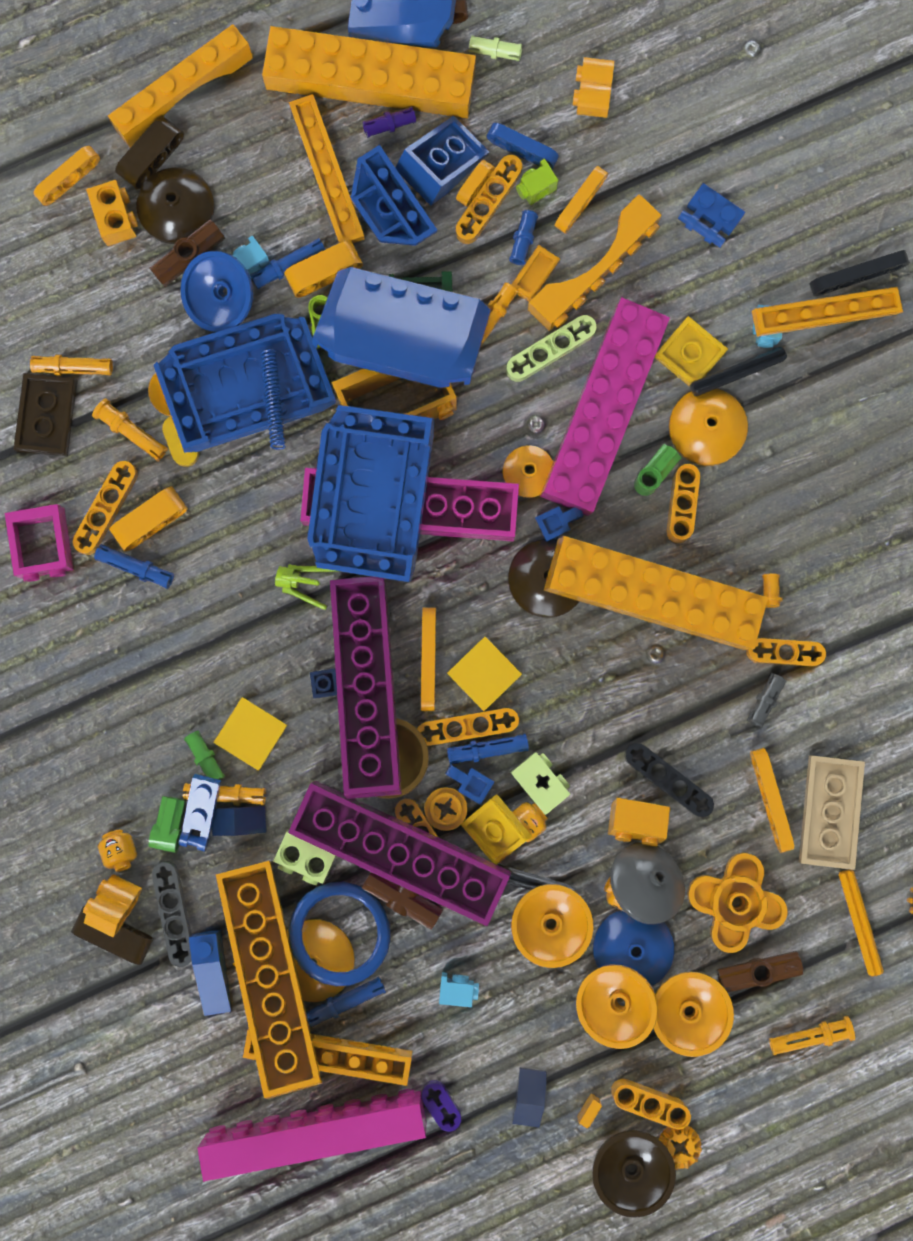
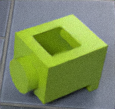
(537, 183)

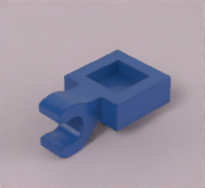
(555, 523)
(473, 784)

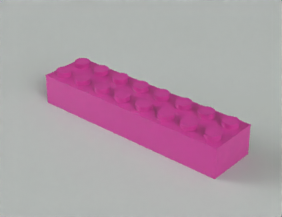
(605, 406)
(454, 508)
(312, 1134)

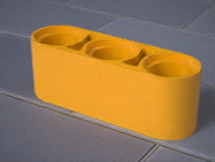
(322, 268)
(690, 493)
(148, 519)
(659, 1113)

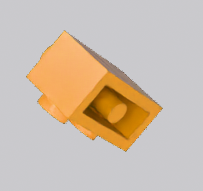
(638, 821)

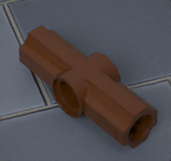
(173, 263)
(403, 900)
(777, 968)

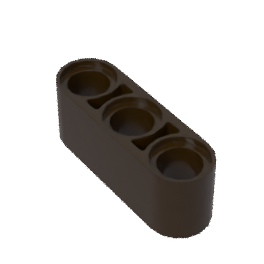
(149, 152)
(127, 943)

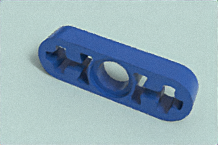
(521, 145)

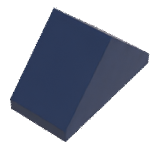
(239, 821)
(529, 1097)

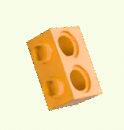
(108, 214)

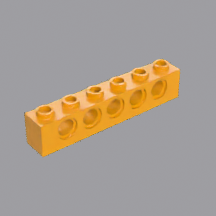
(355, 1059)

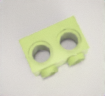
(302, 865)

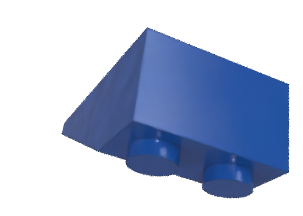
(440, 159)

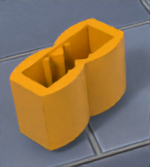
(595, 87)
(112, 905)

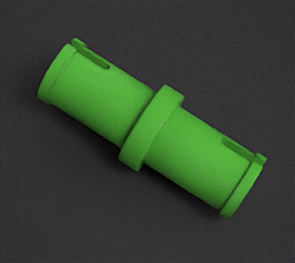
(203, 756)

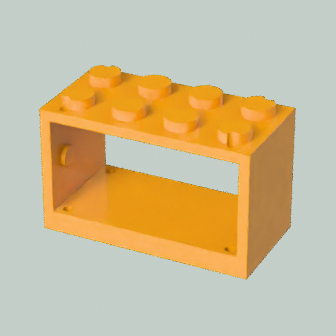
(368, 380)

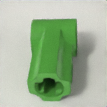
(657, 469)
(167, 830)

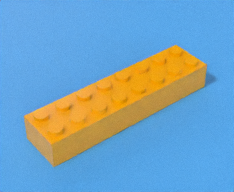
(369, 72)
(655, 593)
(268, 980)

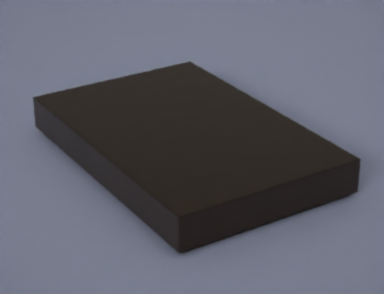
(45, 414)

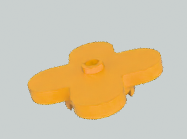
(756, 909)

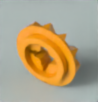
(449, 821)
(692, 1144)

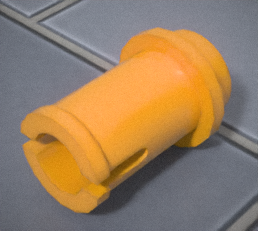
(772, 590)

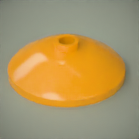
(697, 439)
(555, 945)
(332, 952)
(606, 1019)
(707, 1025)

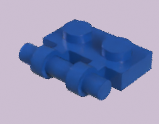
(715, 210)

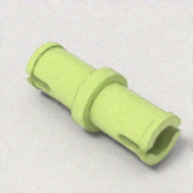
(495, 48)

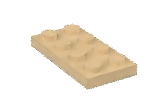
(831, 812)

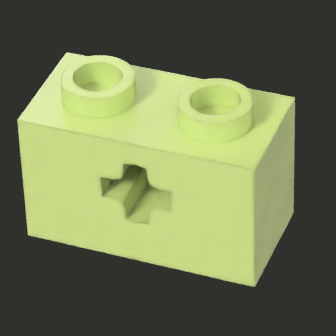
(547, 797)

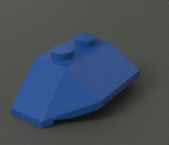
(388, 202)

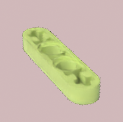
(553, 352)

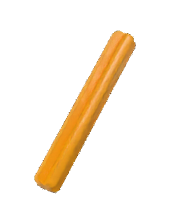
(861, 922)

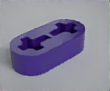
(436, 1109)

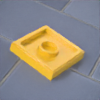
(690, 352)
(484, 673)
(250, 733)
(496, 830)

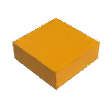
(589, 1111)

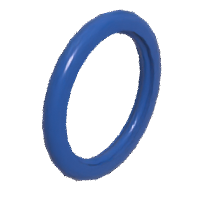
(297, 945)

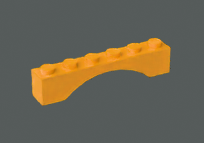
(216, 58)
(558, 299)

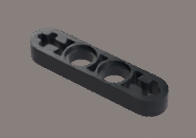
(859, 273)
(669, 779)

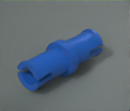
(523, 237)

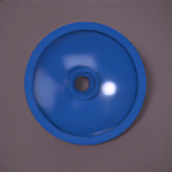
(204, 295)
(621, 933)

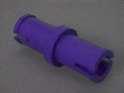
(389, 122)

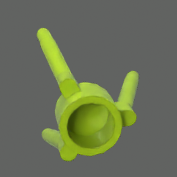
(290, 578)

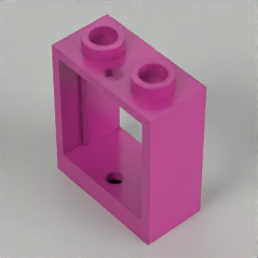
(34, 516)

